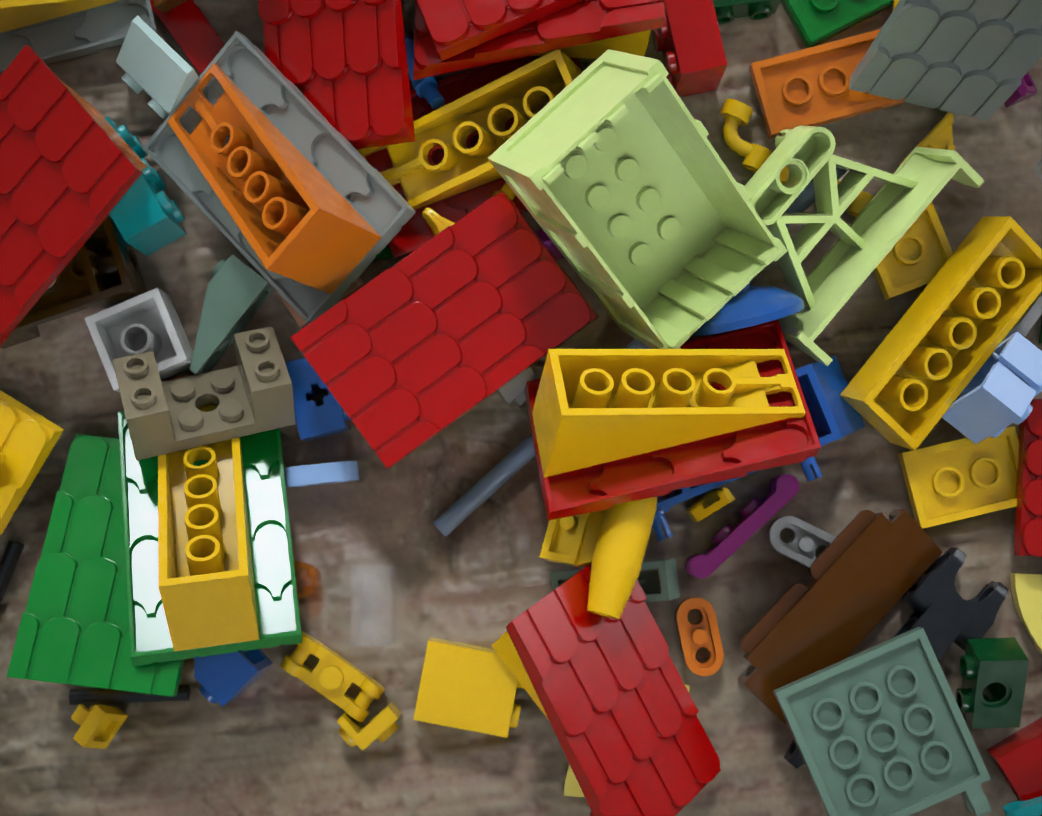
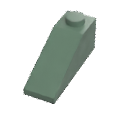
(228, 307)

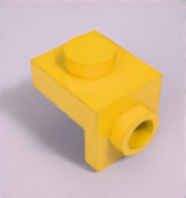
(380, 727)

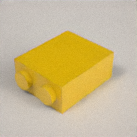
(467, 689)

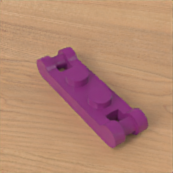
(755, 515)

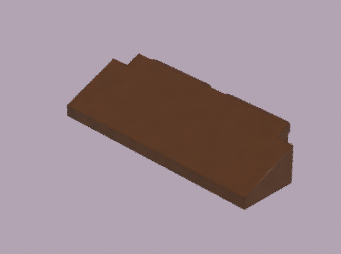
(851, 592)

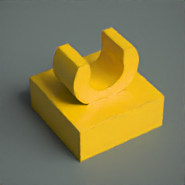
(97, 725)

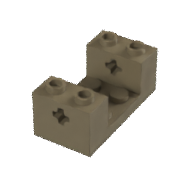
(248, 397)

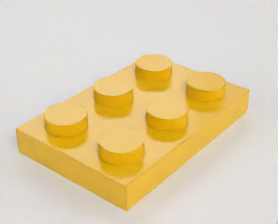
(961, 478)

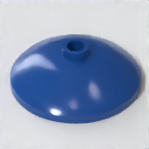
(751, 308)

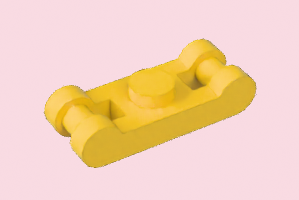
(332, 677)

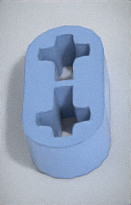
(321, 474)

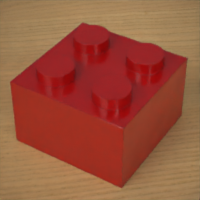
(691, 46)

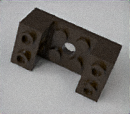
(98, 274)

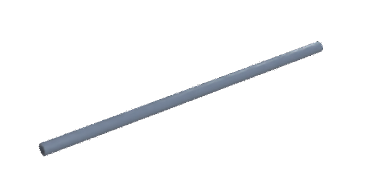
(525, 450)

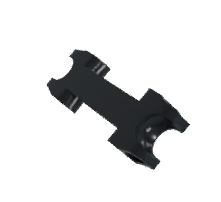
(942, 613)

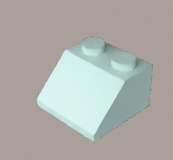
(154, 68)

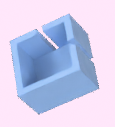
(999, 391)

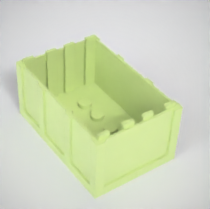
(638, 199)

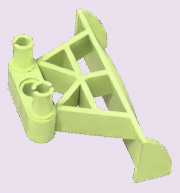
(861, 244)

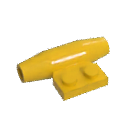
(611, 542)

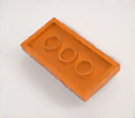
(813, 85)

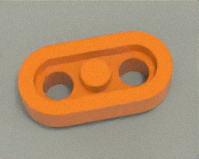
(699, 635)

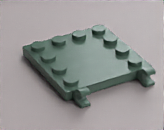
(884, 732)

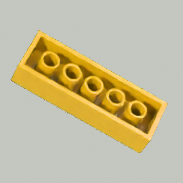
(948, 332)

